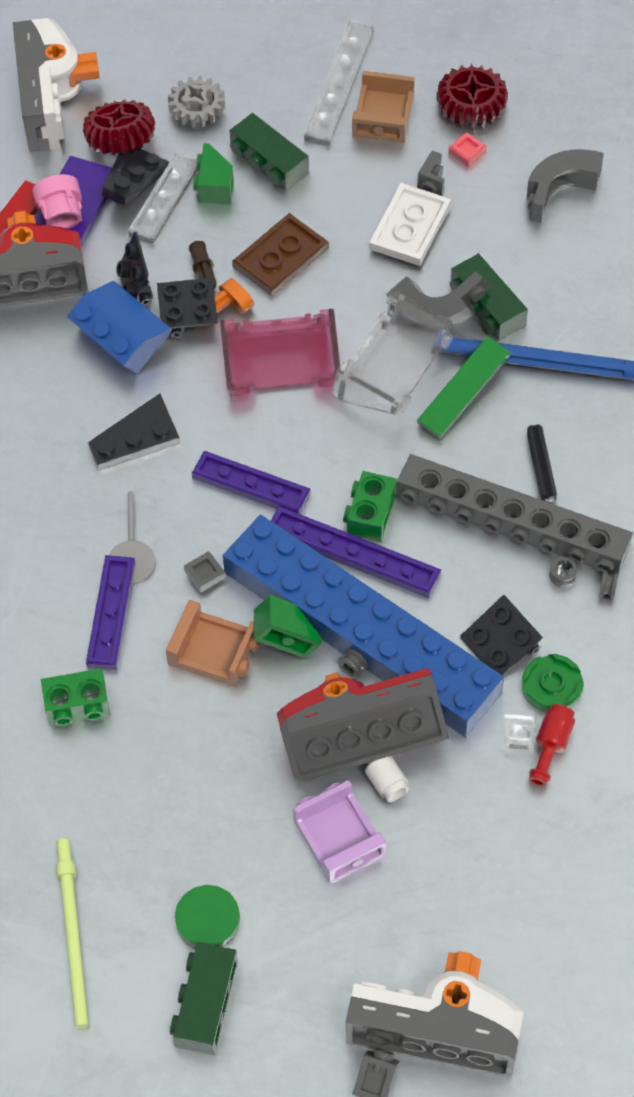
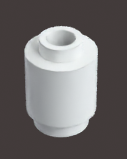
(387, 778)

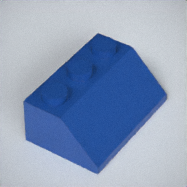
(120, 325)

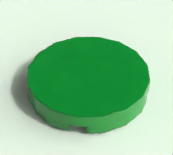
(552, 681)
(207, 916)

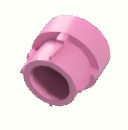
(59, 200)

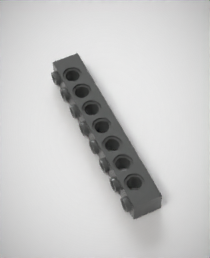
(504, 502)

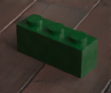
(269, 152)
(499, 308)
(204, 998)

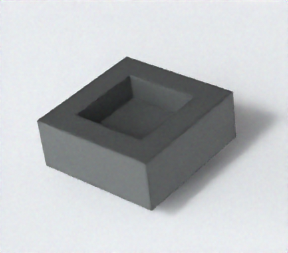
(204, 571)

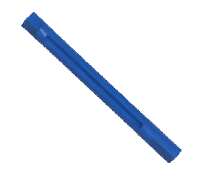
(552, 359)

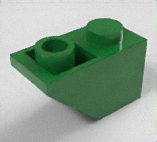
(215, 177)

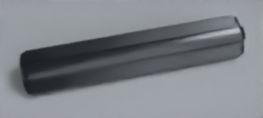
(541, 463)

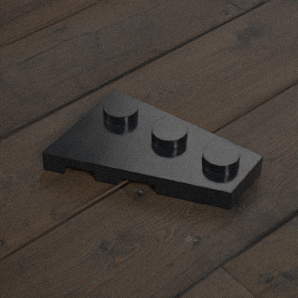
(132, 175)
(136, 435)

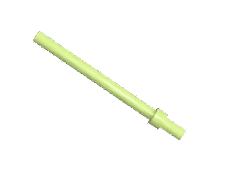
(66, 873)

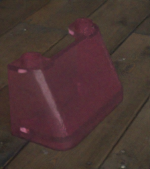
(280, 352)

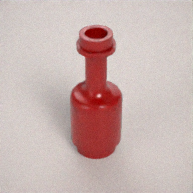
(553, 739)

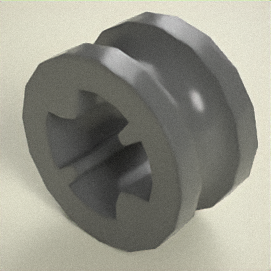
(566, 563)
(608, 584)
(352, 663)

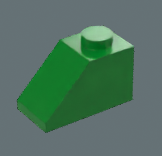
(285, 627)

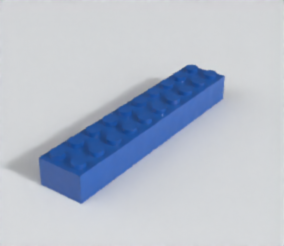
(361, 619)

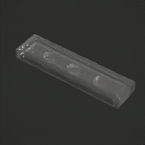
(164, 198)

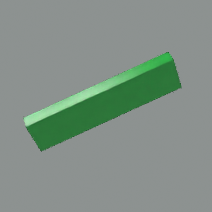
(463, 387)

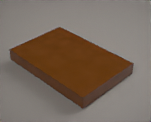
(280, 254)

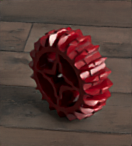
(456, 94)
(119, 127)

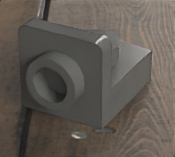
(430, 174)
(376, 1074)

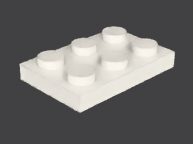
(410, 224)

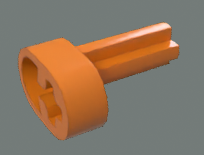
(234, 294)

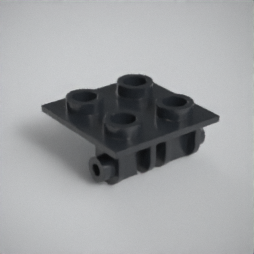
(134, 272)
(187, 304)
(502, 636)

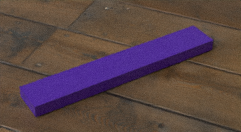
(360, 553)

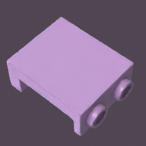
(338, 831)

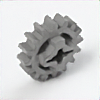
(196, 101)

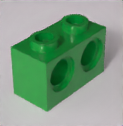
(376, 507)
(75, 689)

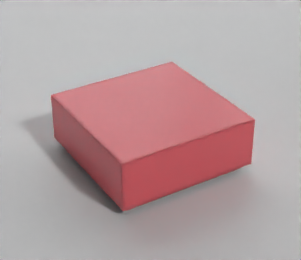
(467, 149)

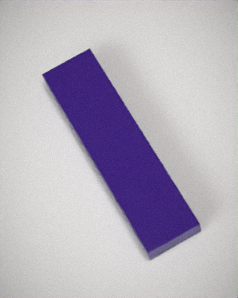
(250, 482)
(110, 612)

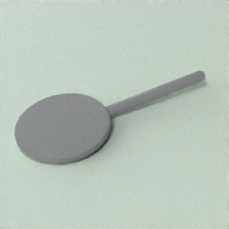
(140, 551)

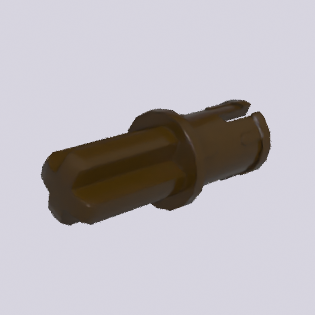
(201, 263)

